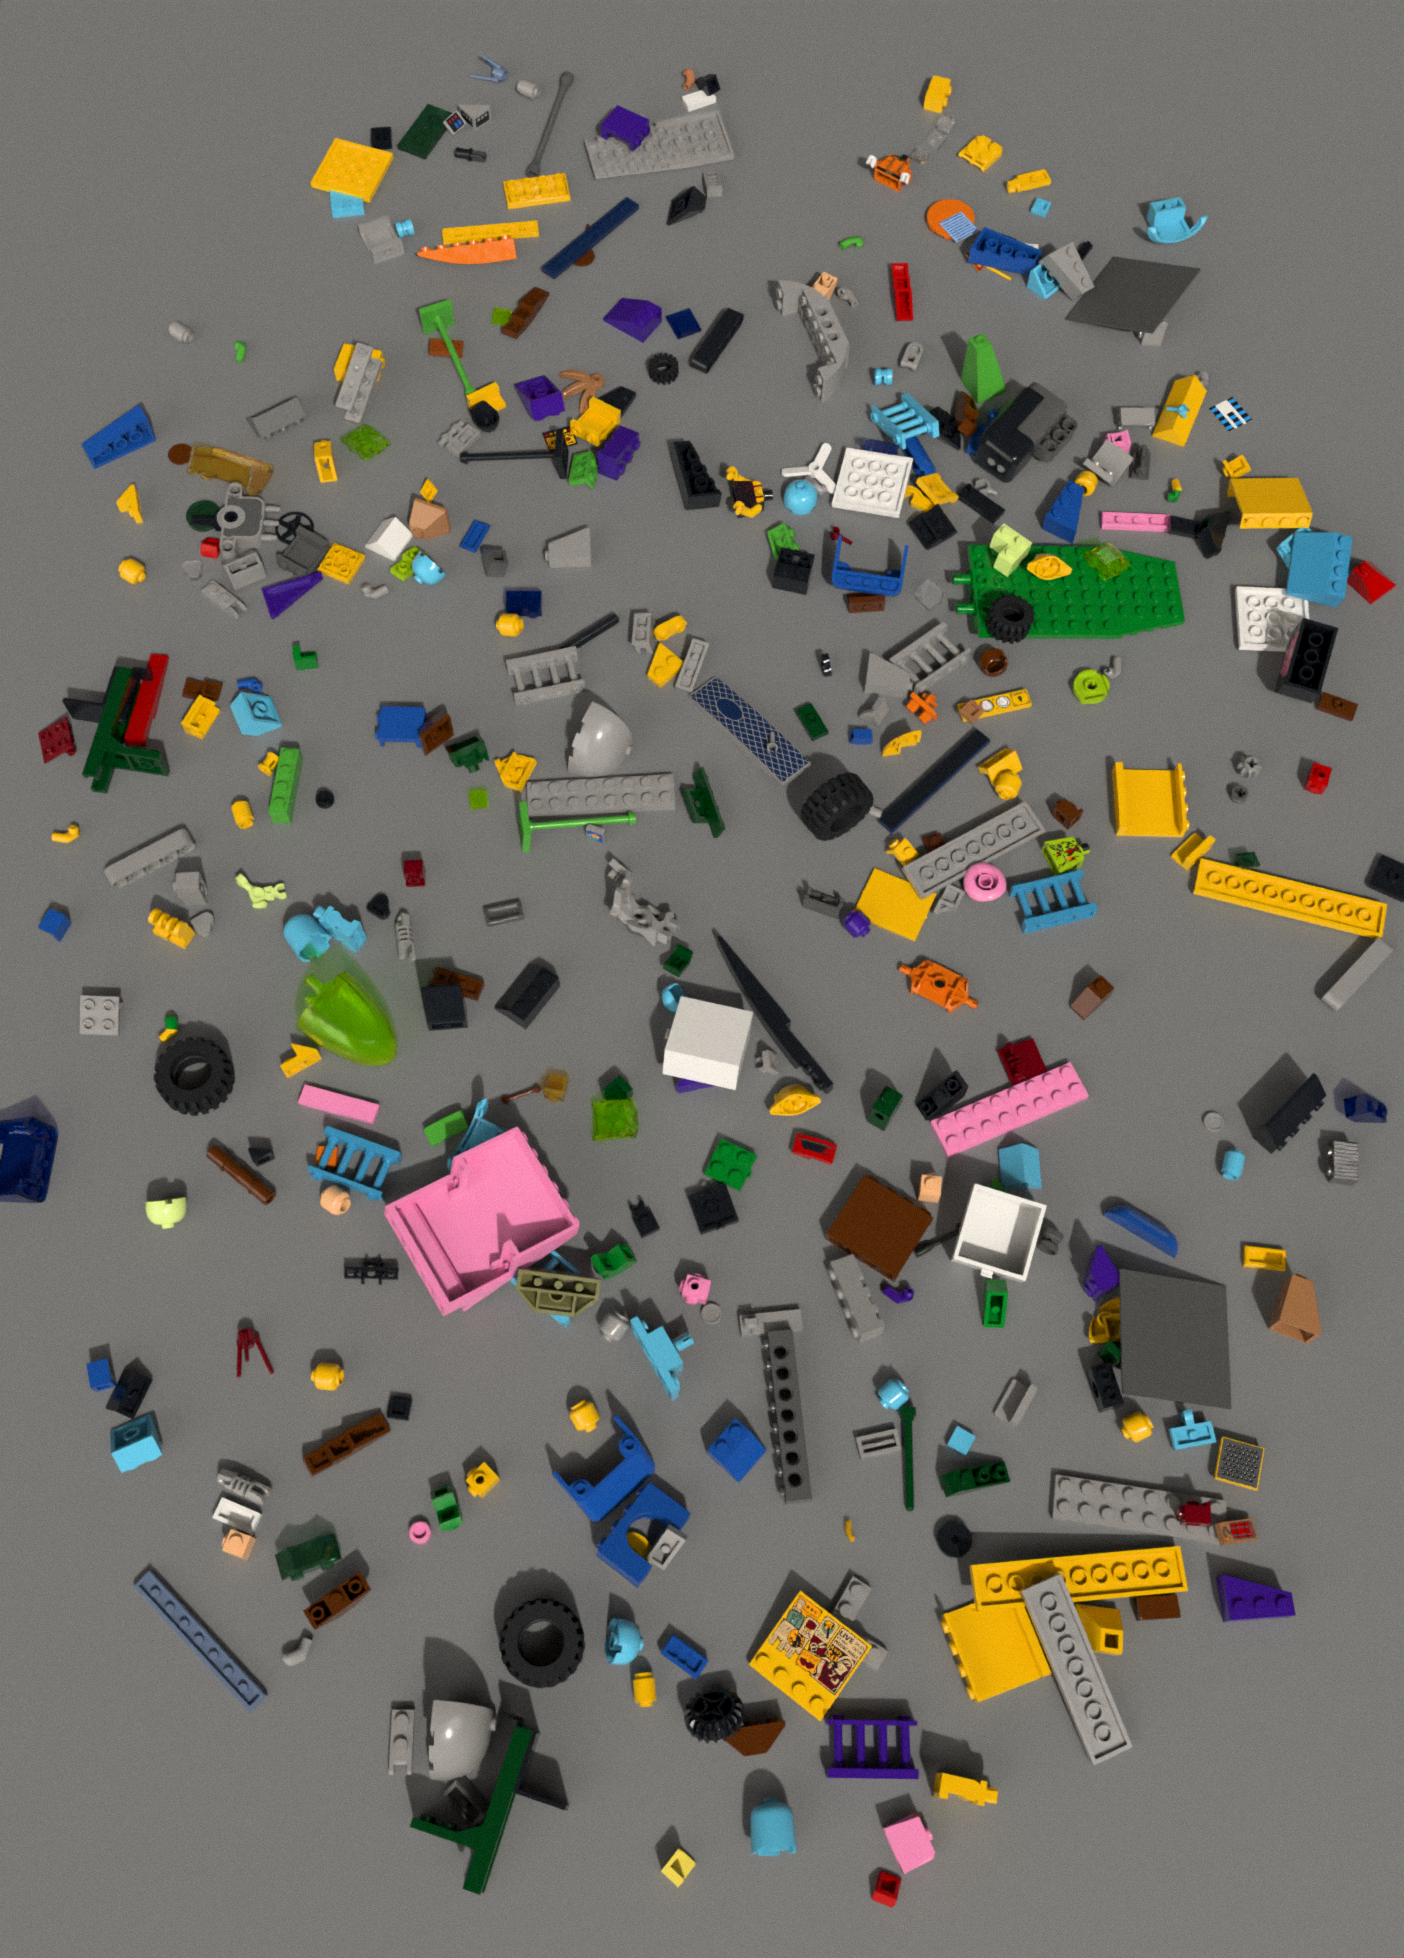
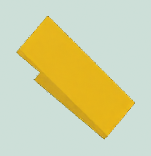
(1171, 425)

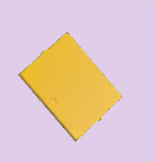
(894, 904)

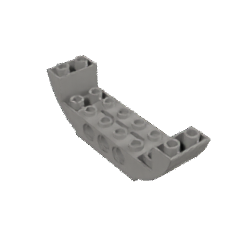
(823, 329)

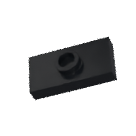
(1183, 527)

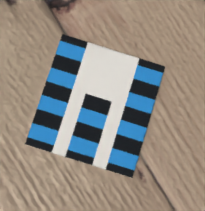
(1230, 414)

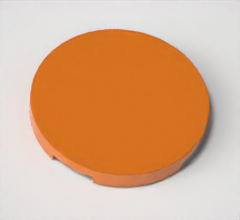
(943, 210)

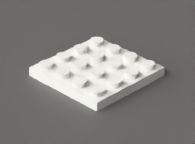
(872, 482)
(1267, 617)

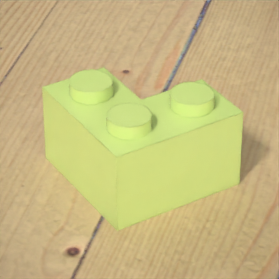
(1011, 549)

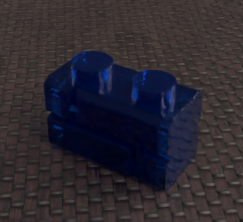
(524, 603)

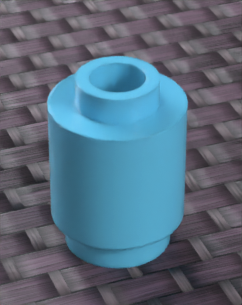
(1233, 1164)

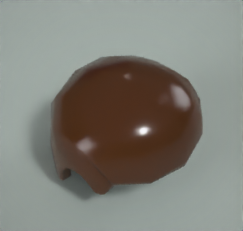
(993, 662)

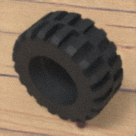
(837, 806)
(184, 1055)
(511, 1643)

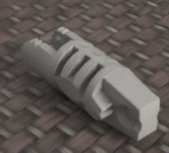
(405, 937)
(244, 1486)

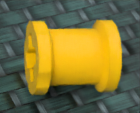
(269, 764)

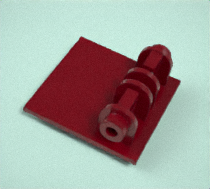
(57, 740)
(1021, 1061)

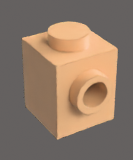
(929, 1188)
(238, 1544)

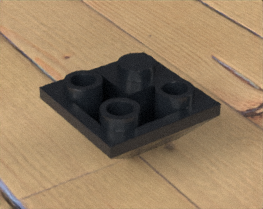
(947, 428)

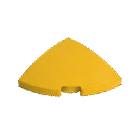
(907, 739)
(1107, 1323)

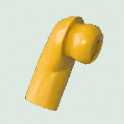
(73, 833)

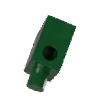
(886, 1105)

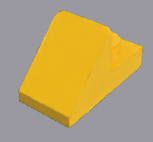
(130, 502)
(305, 1057)

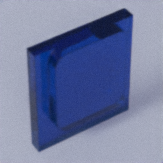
(683, 323)

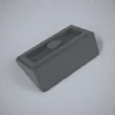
(467, 1800)

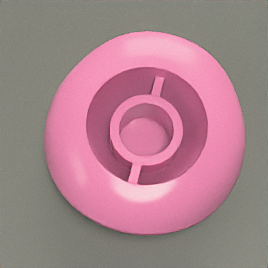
(984, 882)

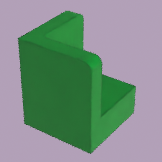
(304, 660)

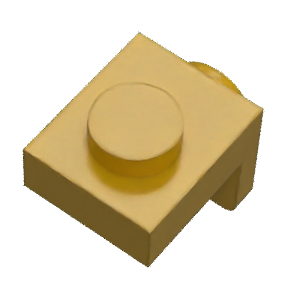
(1236, 467)
(902, 850)

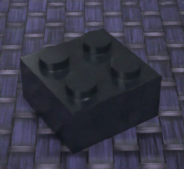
(381, 138)

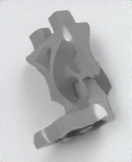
(652, 926)

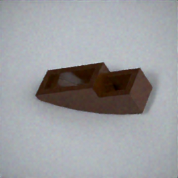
(966, 414)

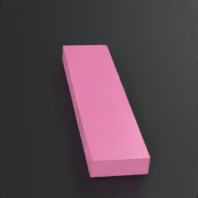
(1134, 521)
(339, 1104)

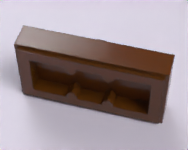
(1337, 706)

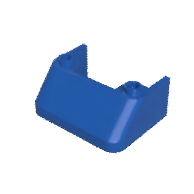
(886, 585)
(618, 1484)

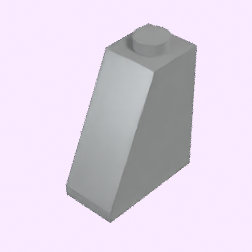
(570, 550)
(886, 678)

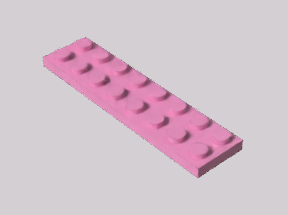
(1008, 1109)

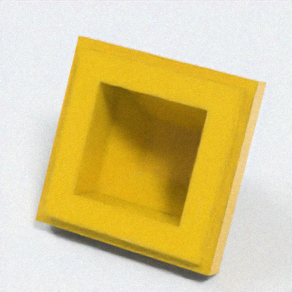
(428, 491)

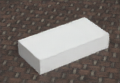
(697, 100)
(237, 1516)

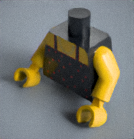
(747, 494)

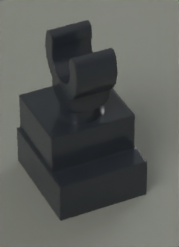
(709, 84)

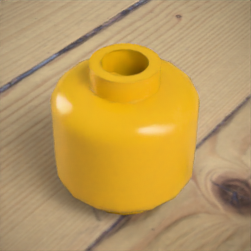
(1088, 481)
(132, 571)
(509, 625)
(1008, 785)
(327, 1376)
(584, 1416)
(1136, 1426)

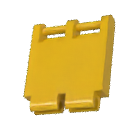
(981, 151)

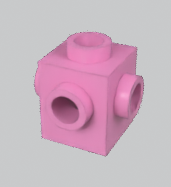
(696, 1282)

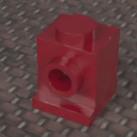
(414, 873)
(1193, 1514)

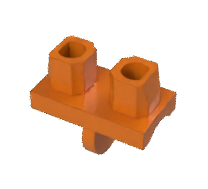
(916, 703)

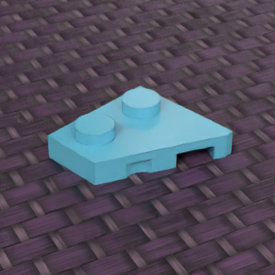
(345, 205)

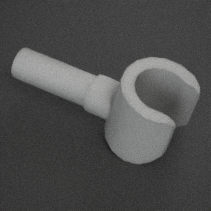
(1203, 377)
(772, 744)

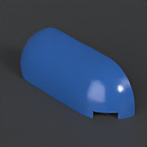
(922, 463)
(1144, 1228)

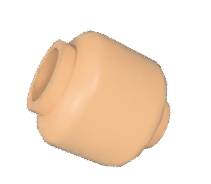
(335, 1200)

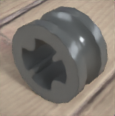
(1234, 797)

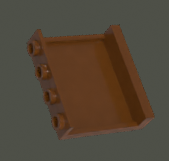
(879, 1227)

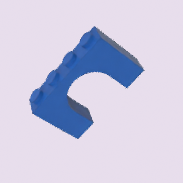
(615, 1550)

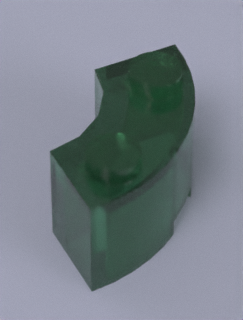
(308, 1557)

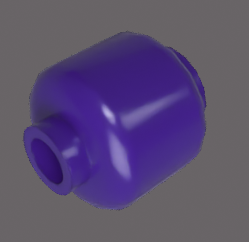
(857, 924)

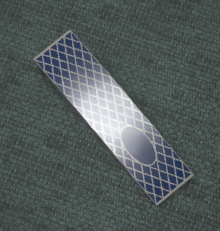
(749, 731)

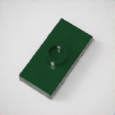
(811, 722)
(1110, 1353)

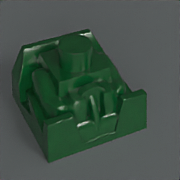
(468, 753)

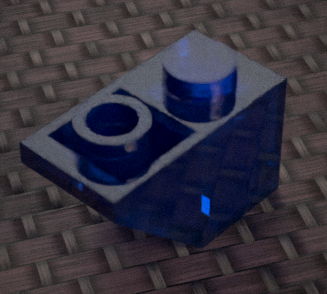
(1365, 1109)

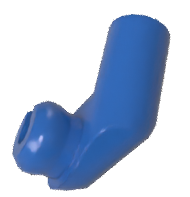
(251, 683)

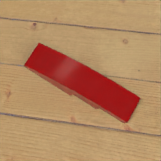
(902, 292)

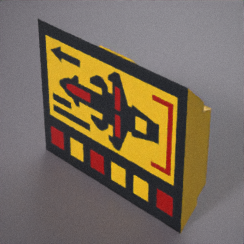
(550, 438)

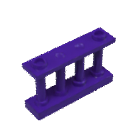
(883, 1768)

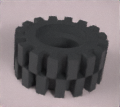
(663, 361)

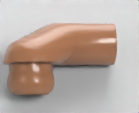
(689, 75)

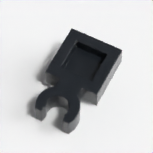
(644, 1222)

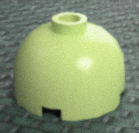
(166, 1211)

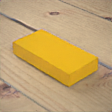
(1264, 1258)

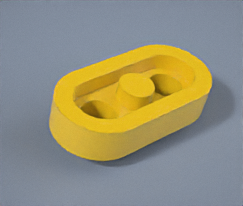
(669, 628)

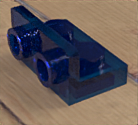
(880, 447)

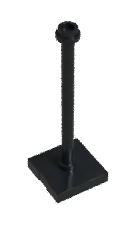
(560, 455)

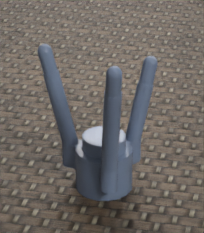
(498, 72)

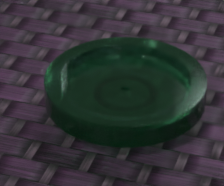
(201, 508)

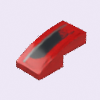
(815, 1148)

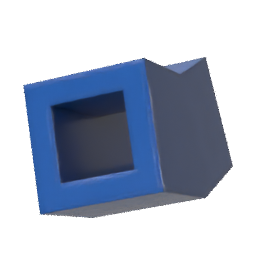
(861, 736)

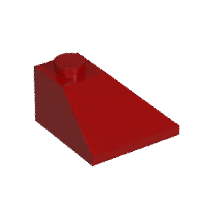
(1369, 581)

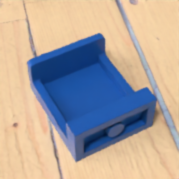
(400, 724)

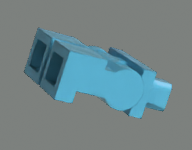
(349, 933)

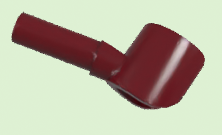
(834, 536)

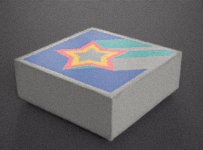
(595, 833)

